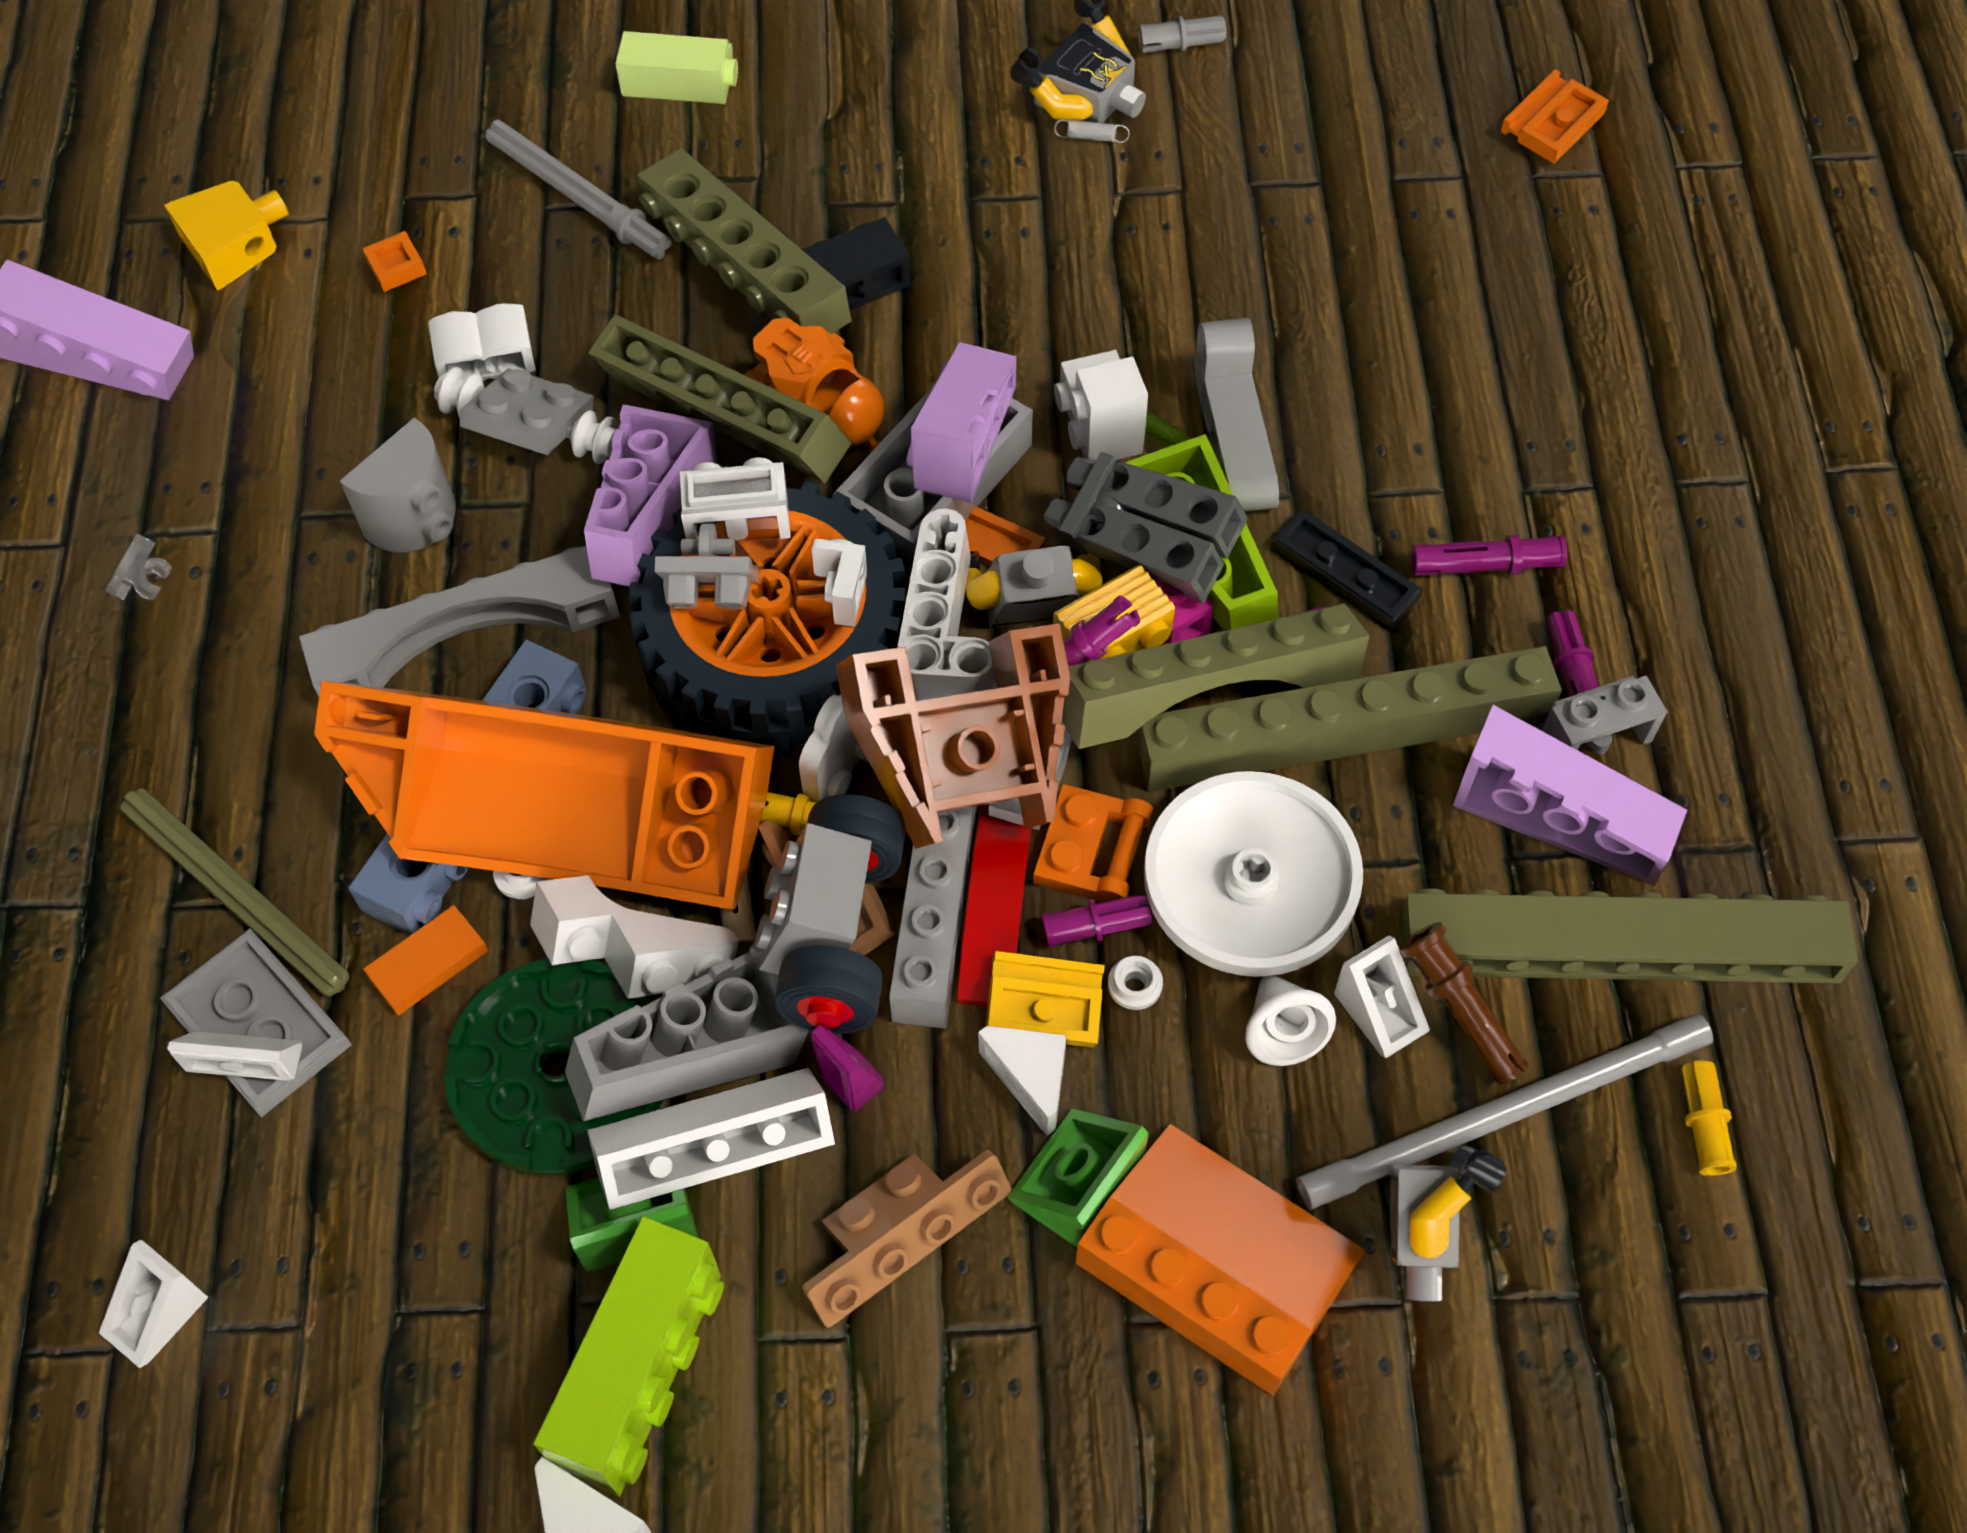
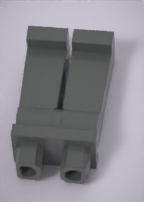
(1149, 521)

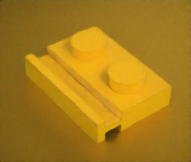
(1046, 996)

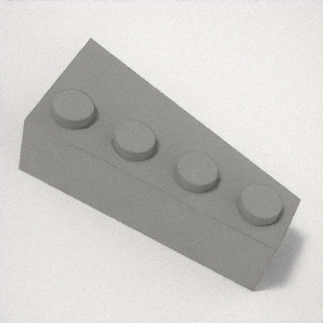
(685, 1040)

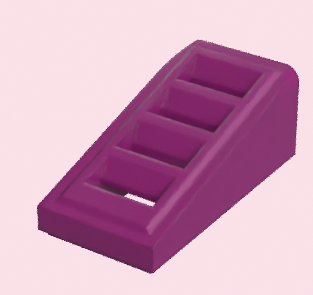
(845, 1069)

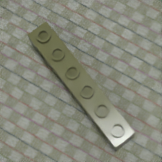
(741, 244)
(718, 394)

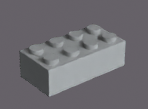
(887, 484)

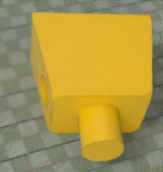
(226, 229)

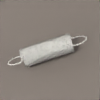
(1091, 131)

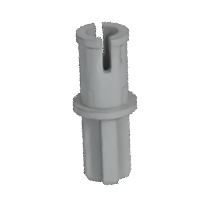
(1181, 33)

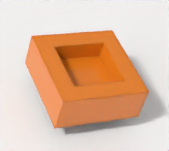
(394, 261)

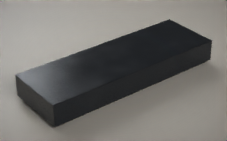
(1346, 569)

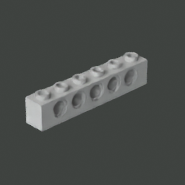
(932, 924)

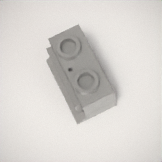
(1604, 711)

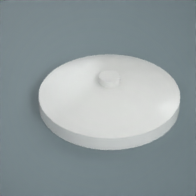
(1253, 873)

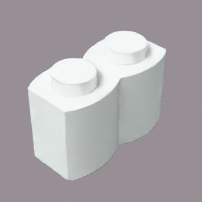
(482, 341)

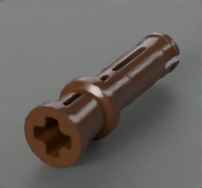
(1451, 982)

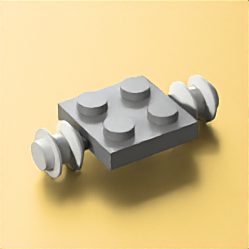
(526, 412)

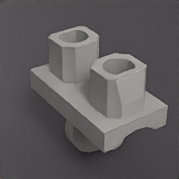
(729, 573)

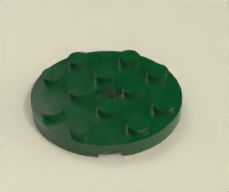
(499, 1060)

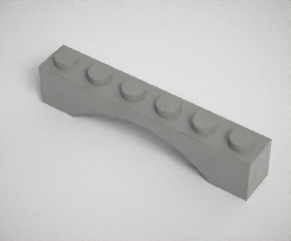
(378, 645)

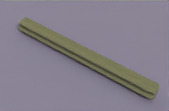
(235, 892)

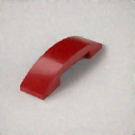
(992, 902)

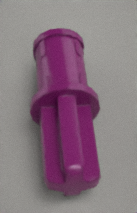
(1572, 657)
(1096, 919)

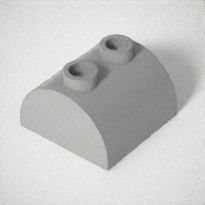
(402, 492)

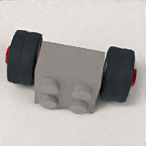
(818, 912)

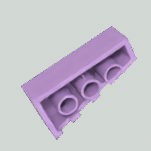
(641, 488)

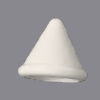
(1305, 1020)

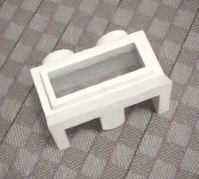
(733, 496)

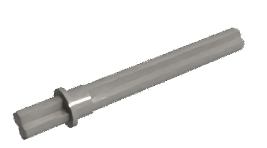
(627, 223)

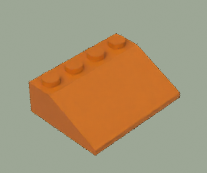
(1218, 1257)

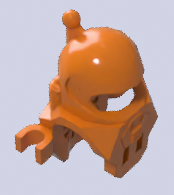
(819, 373)

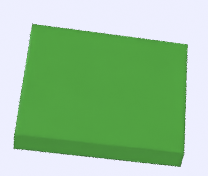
(1079, 1171)
(603, 1234)

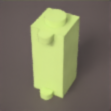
(676, 67)

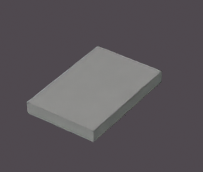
(254, 995)

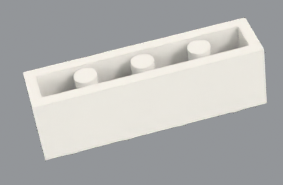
(710, 1137)

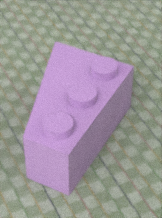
(961, 421)

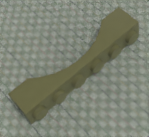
(1124, 691)

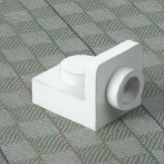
(846, 576)

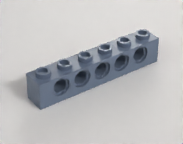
(411, 902)

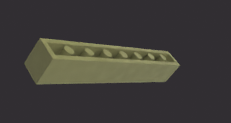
(1344, 718)
(1639, 936)

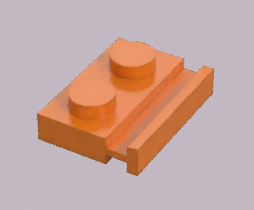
(1555, 116)

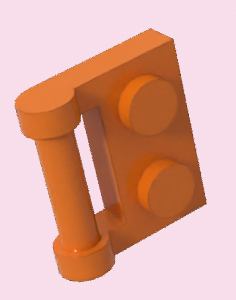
(1076, 838)

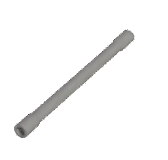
(1349, 1174)

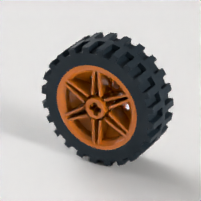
(767, 671)

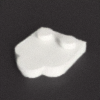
(829, 753)

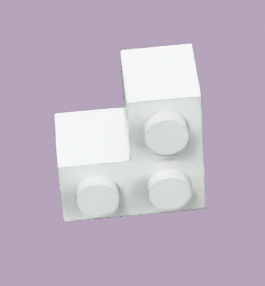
(1103, 404)

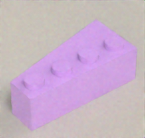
(88, 335)
(1567, 799)

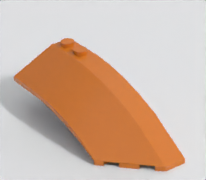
(550, 791)

